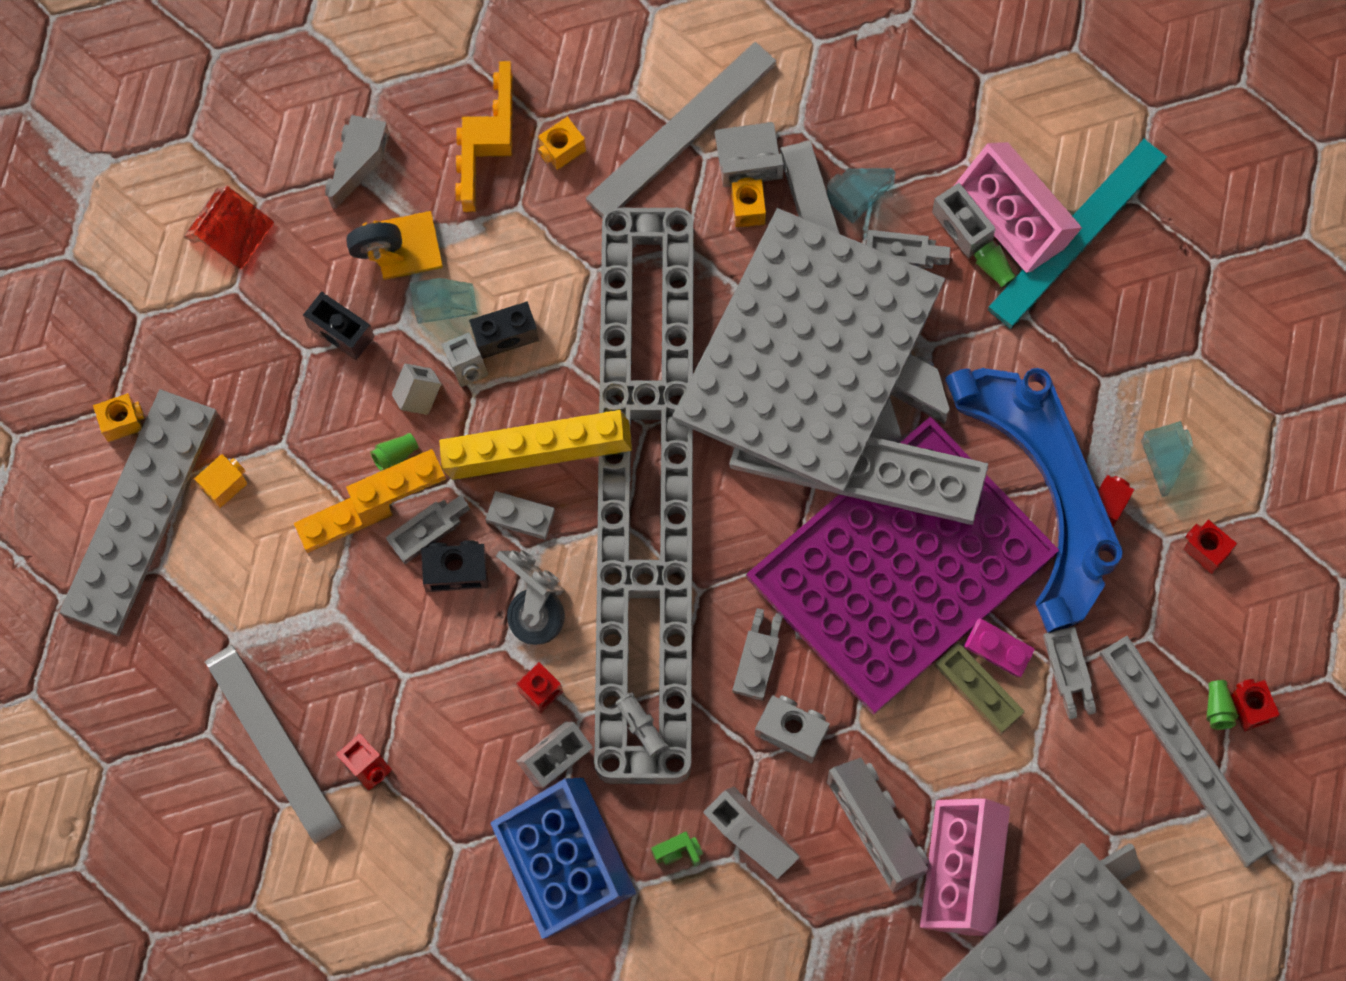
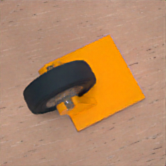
(398, 244)

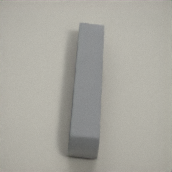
(273, 744)

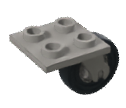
(537, 612)

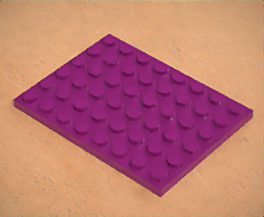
(896, 587)

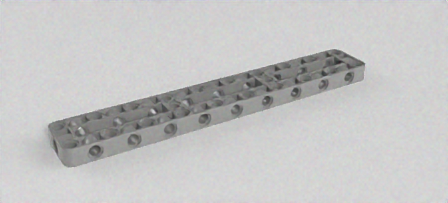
(645, 227)

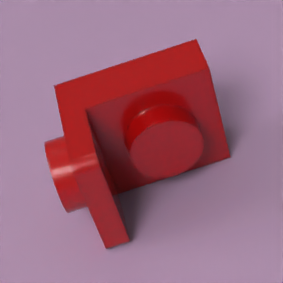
(364, 762)

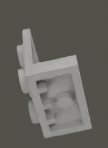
(749, 153)

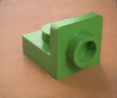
(671, 849)

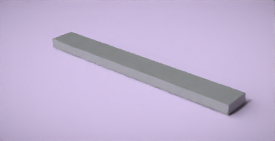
(681, 130)
(1186, 751)

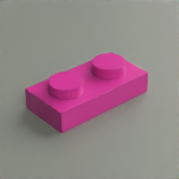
(999, 648)

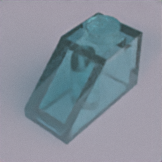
(858, 189)
(442, 299)
(1166, 453)

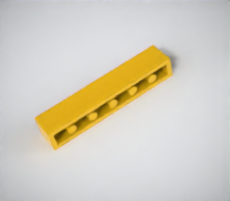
(535, 445)

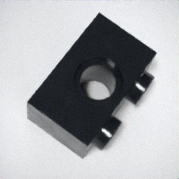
(338, 325)
(504, 330)
(470, 576)

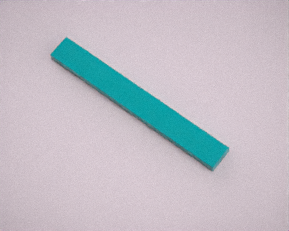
(1093, 218)

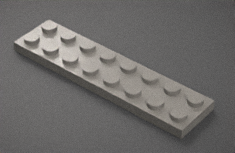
(898, 478)
(138, 513)

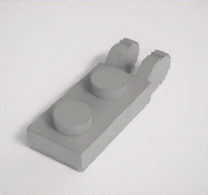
(757, 658)
(1069, 669)

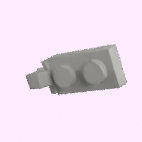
(909, 248)
(427, 528)

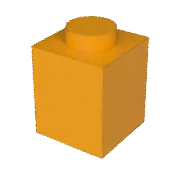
(221, 480)

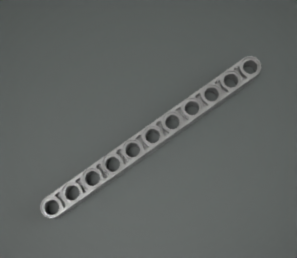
(814, 206)

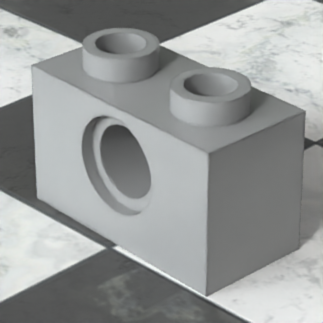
(963, 220)
(801, 744)

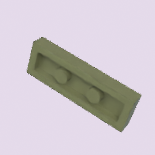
(979, 688)

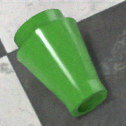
(994, 263)
(393, 451)
(1220, 708)

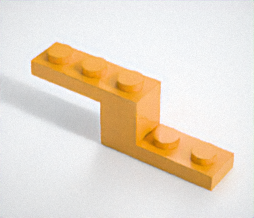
(485, 136)
(369, 500)

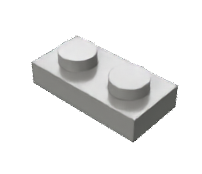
(520, 515)

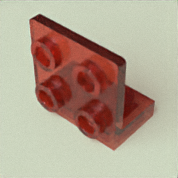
(230, 226)

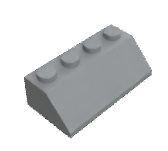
(877, 824)

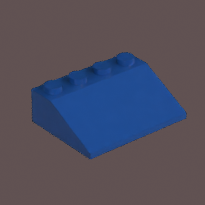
(563, 857)

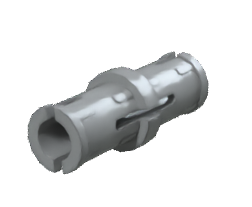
(641, 724)

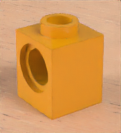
(565, 132)
(750, 214)
(107, 411)

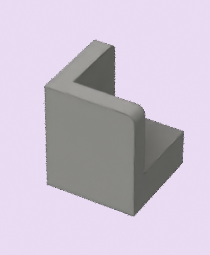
(416, 389)

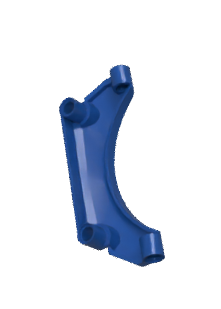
(1043, 432)

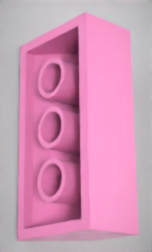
(1019, 206)
(965, 866)

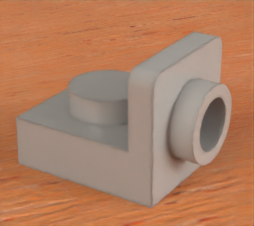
(465, 359)

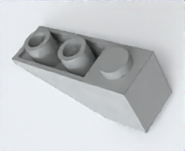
(361, 153)
(751, 832)

